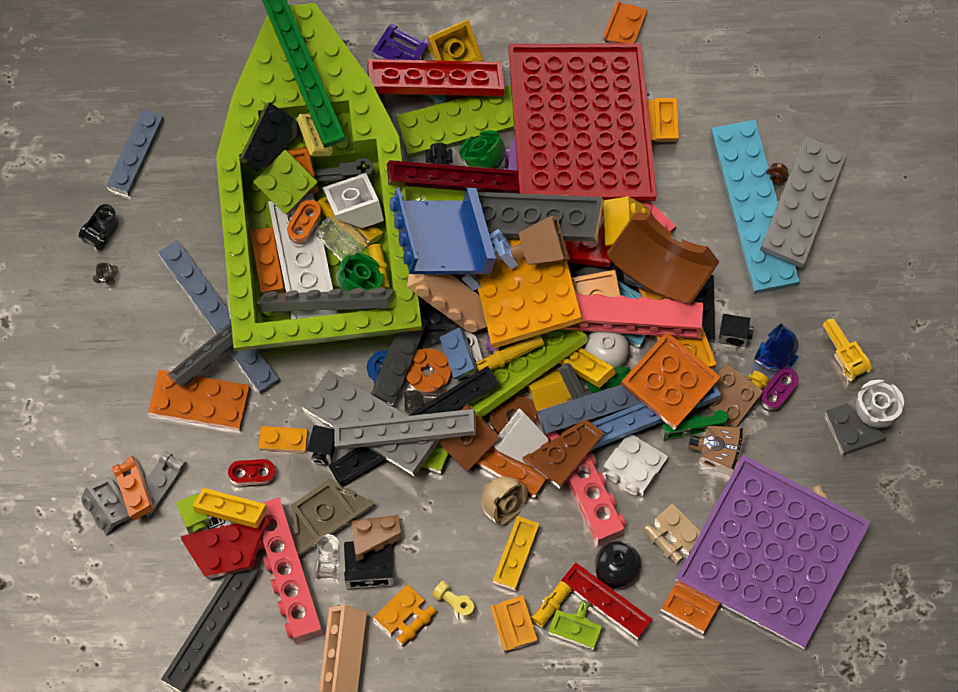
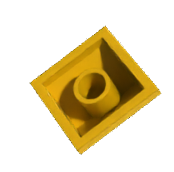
(455, 44)
(548, 390)

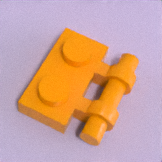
(399, 610)

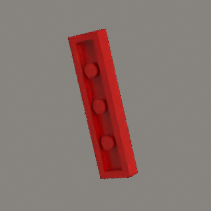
(607, 601)

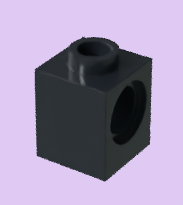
(735, 330)
(321, 445)

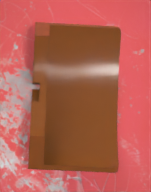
(661, 262)

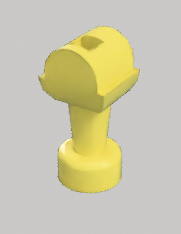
(462, 605)

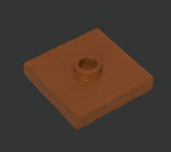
(471, 448)

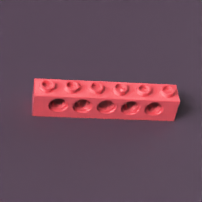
(601, 530)
(309, 625)

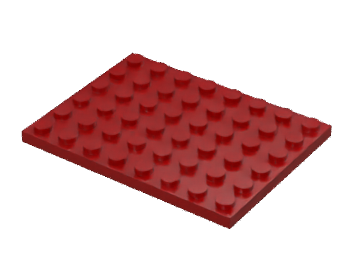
(581, 120)

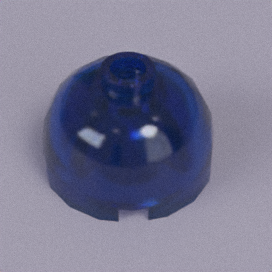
(779, 349)

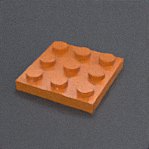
(670, 380)

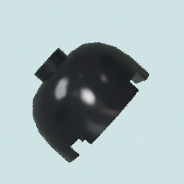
(618, 565)

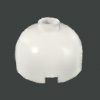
(609, 347)
(879, 404)

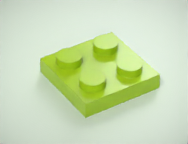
(286, 181)

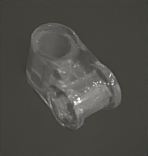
(327, 563)

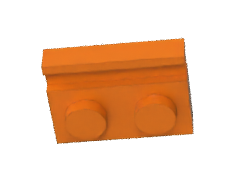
(625, 23)
(690, 607)

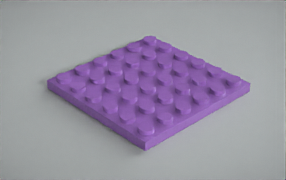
(773, 551)

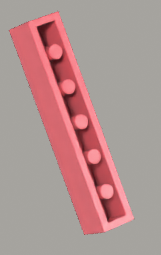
(639, 316)

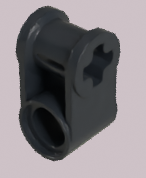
(97, 230)

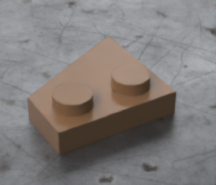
(374, 534)

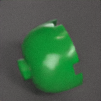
(483, 151)
(358, 272)

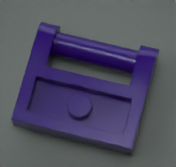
(391, 49)

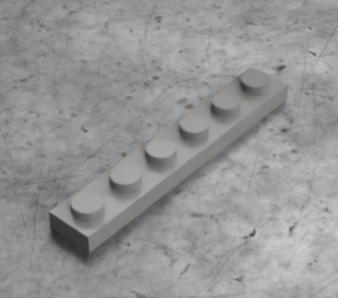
(405, 429)

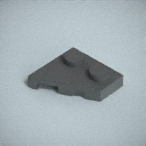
(850, 430)

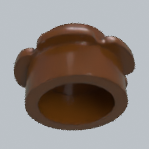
(778, 173)

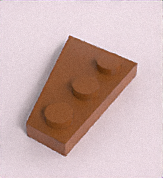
(564, 454)

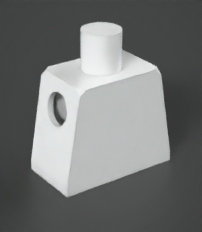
(520, 437)

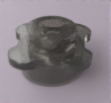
(103, 268)

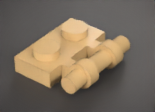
(678, 528)

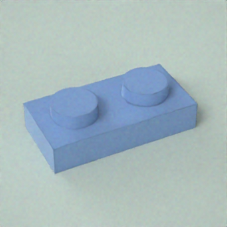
(458, 353)

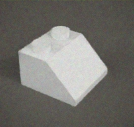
(354, 201)

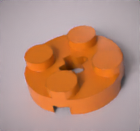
(435, 381)

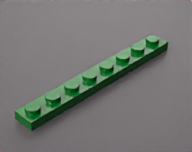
(304, 72)

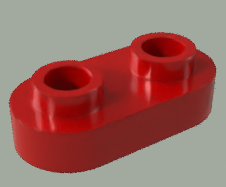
(252, 472)

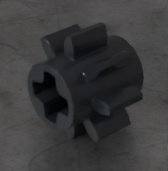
(439, 154)

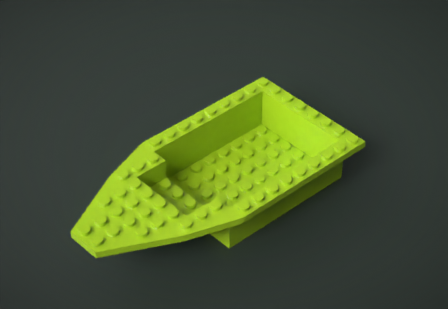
(246, 207)

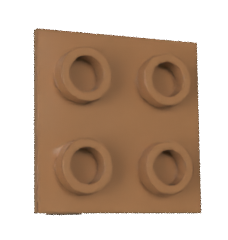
(736, 393)

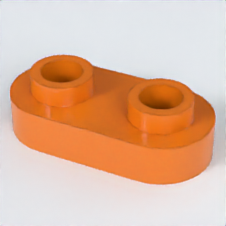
(302, 222)

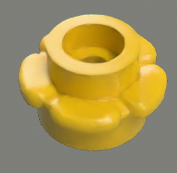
(759, 379)

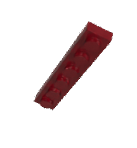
(452, 177)

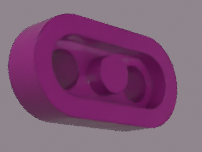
(779, 390)

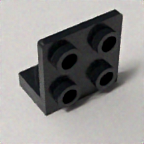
(371, 571)

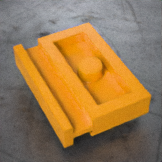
(663, 119)
(514, 623)

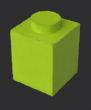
(193, 520)

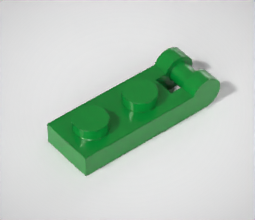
(694, 426)

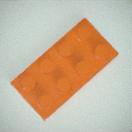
(200, 401)

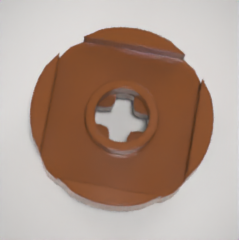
(500, 414)

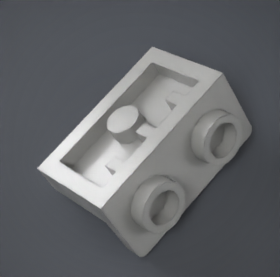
(105, 504)

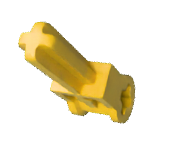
(848, 354)

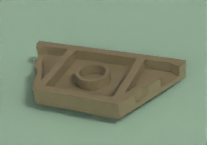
(325, 513)

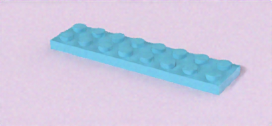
(751, 202)

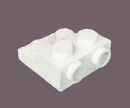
(634, 465)

